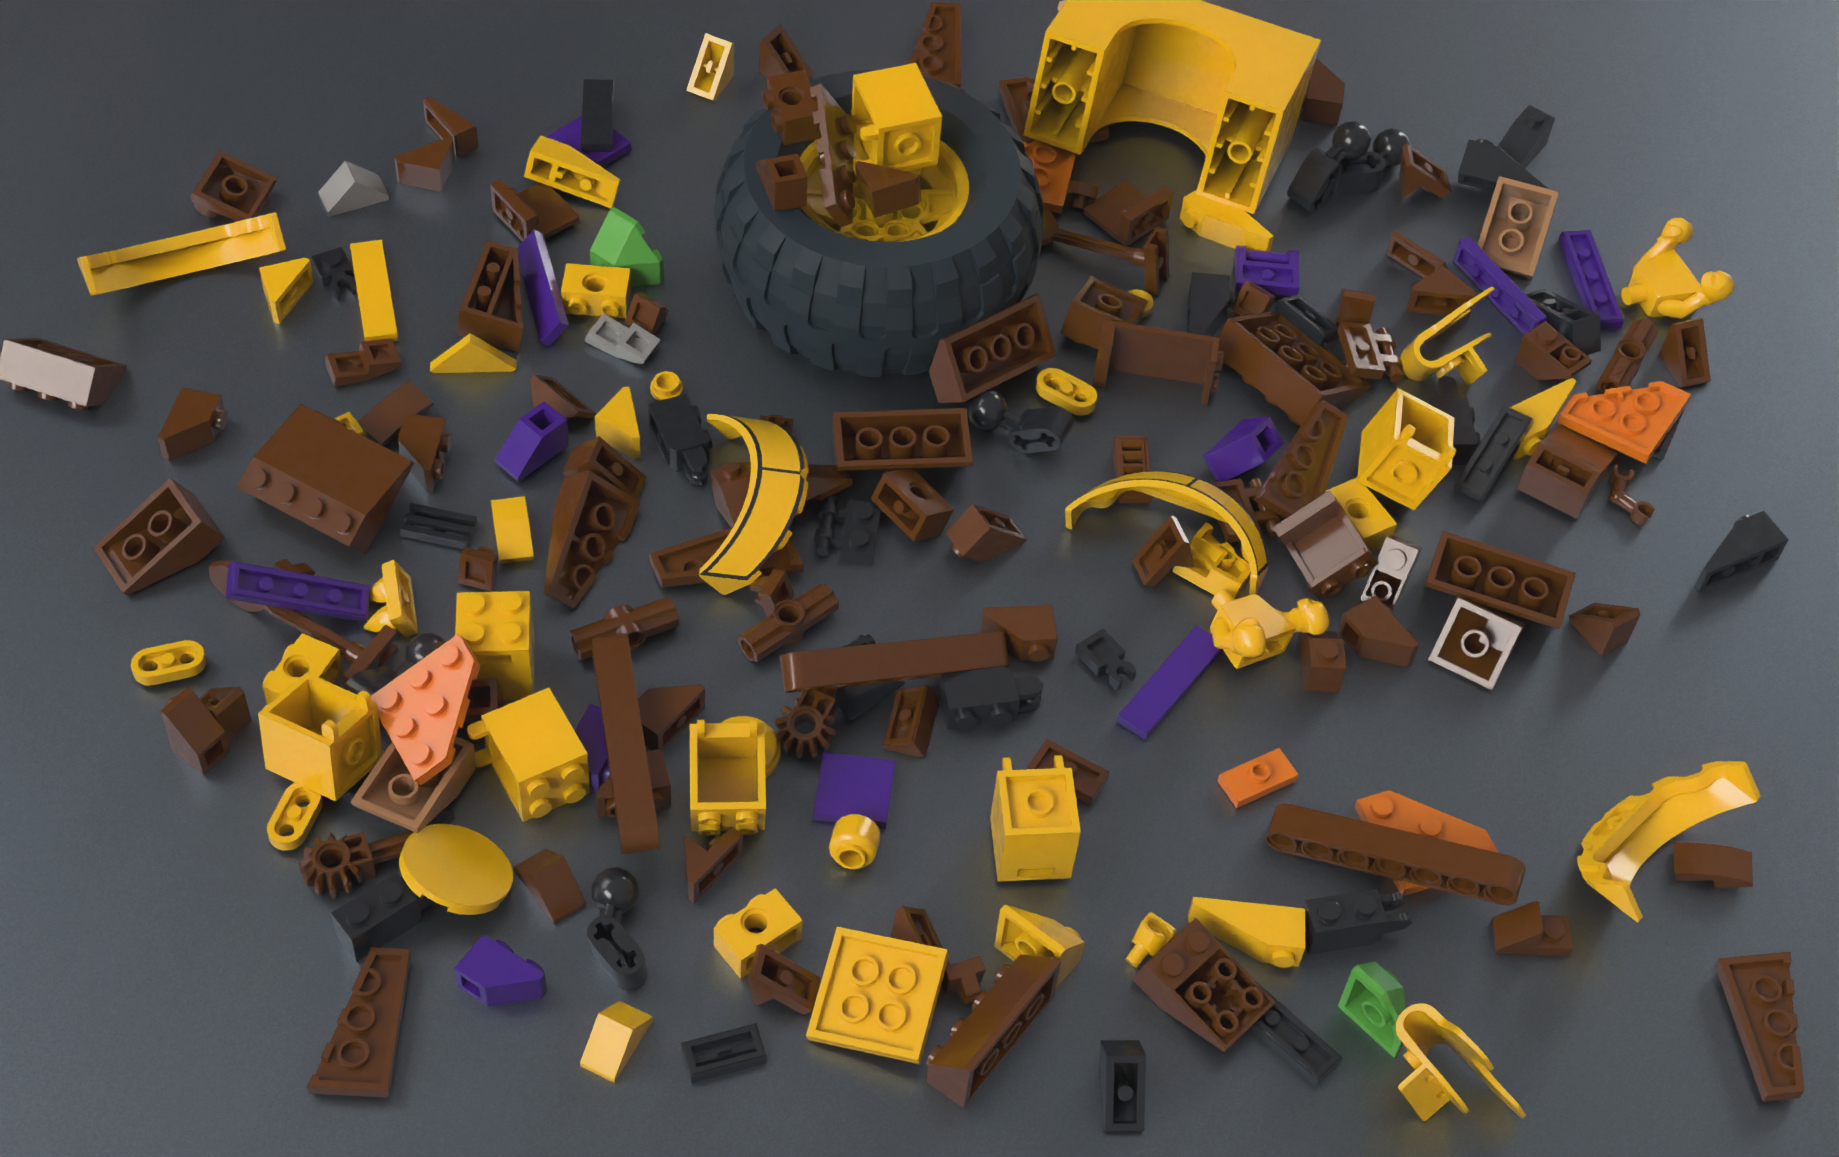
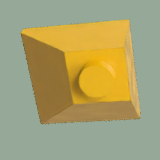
(1036, 935)

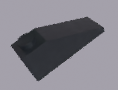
(1527, 135)
(1486, 162)
(1208, 303)
(1570, 320)
(1749, 545)

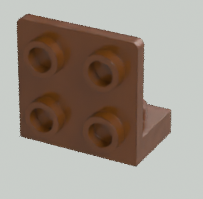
(532, 209)
(1128, 212)

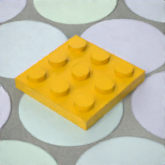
(878, 995)

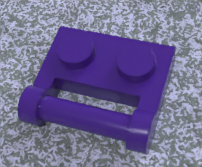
(1270, 270)

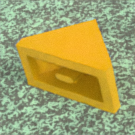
(712, 68)
(285, 285)
(618, 424)
(614, 1039)

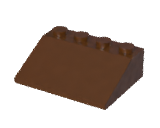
(1287, 364)
(327, 477)

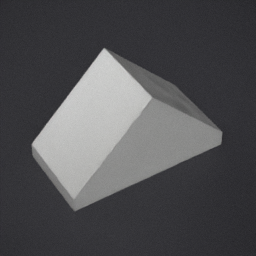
(351, 189)

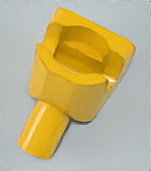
(1150, 938)

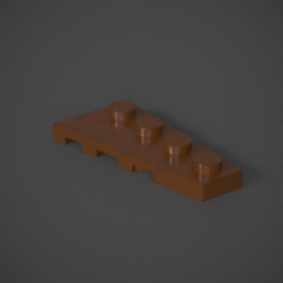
(939, 45)
(836, 154)
(1306, 463)
(682, 562)
(1763, 1012)
(367, 1033)

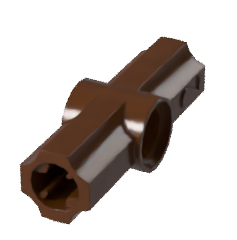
(1628, 355)
(636, 622)
(775, 630)

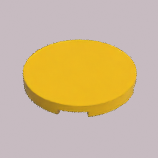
(456, 868)

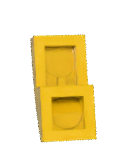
(512, 530)

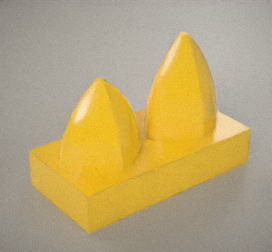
(397, 592)

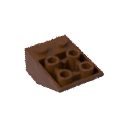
(1566, 470)
(1203, 987)

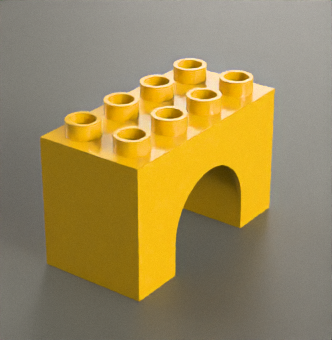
(1181, 66)

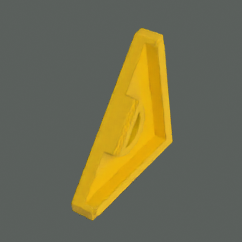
(472, 356)

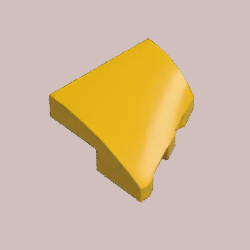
(1215, 565)

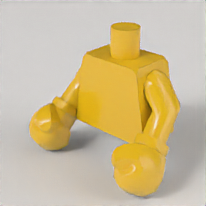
(1666, 284)
(1254, 630)

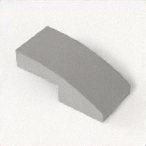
(626, 343)

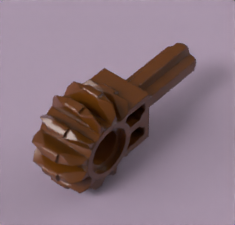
(812, 707)
(354, 857)

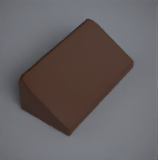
(1413, 255)
(911, 721)

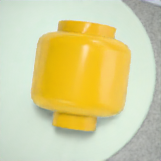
(854, 841)

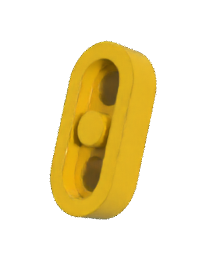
(1068, 391)
(168, 662)
(293, 818)

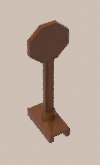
(1152, 257)
(362, 658)

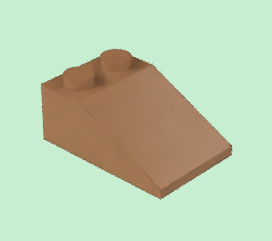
(1517, 225)
(401, 800)

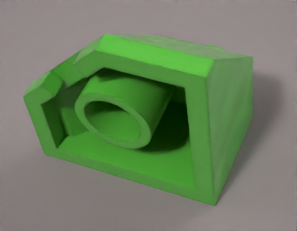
(622, 246)
(1374, 1002)

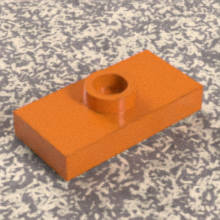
(1257, 778)

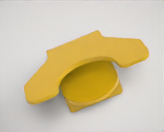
(1463, 358)
(1426, 1089)

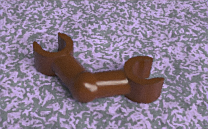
(1619, 498)

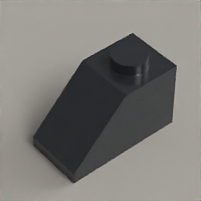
(1122, 1084)

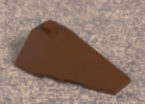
(732, 481)
(585, 530)

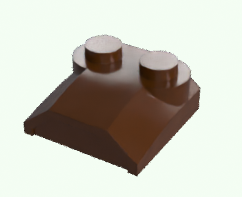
(232, 189)

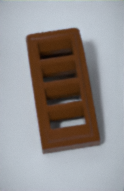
(448, 123)
(1131, 449)

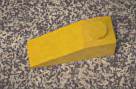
(570, 172)
(1224, 223)
(1545, 411)
(1259, 930)

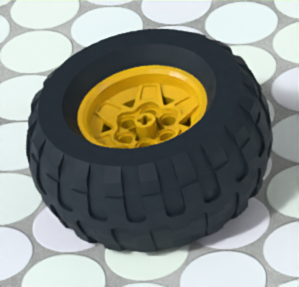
(884, 286)

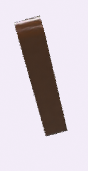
(892, 661)
(625, 744)
(1396, 854)

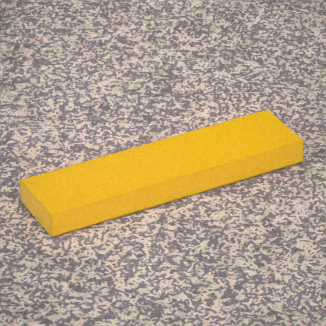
(373, 291)

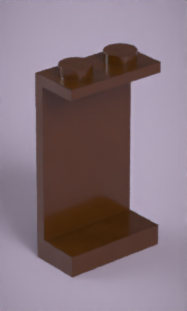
(1158, 354)

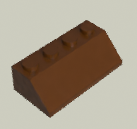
(991, 351)
(901, 439)
(1500, 579)
(992, 1027)

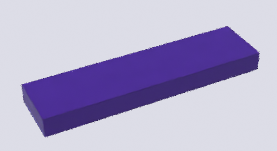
(1591, 277)
(542, 288)
(1507, 295)
(297, 591)
(1169, 683)

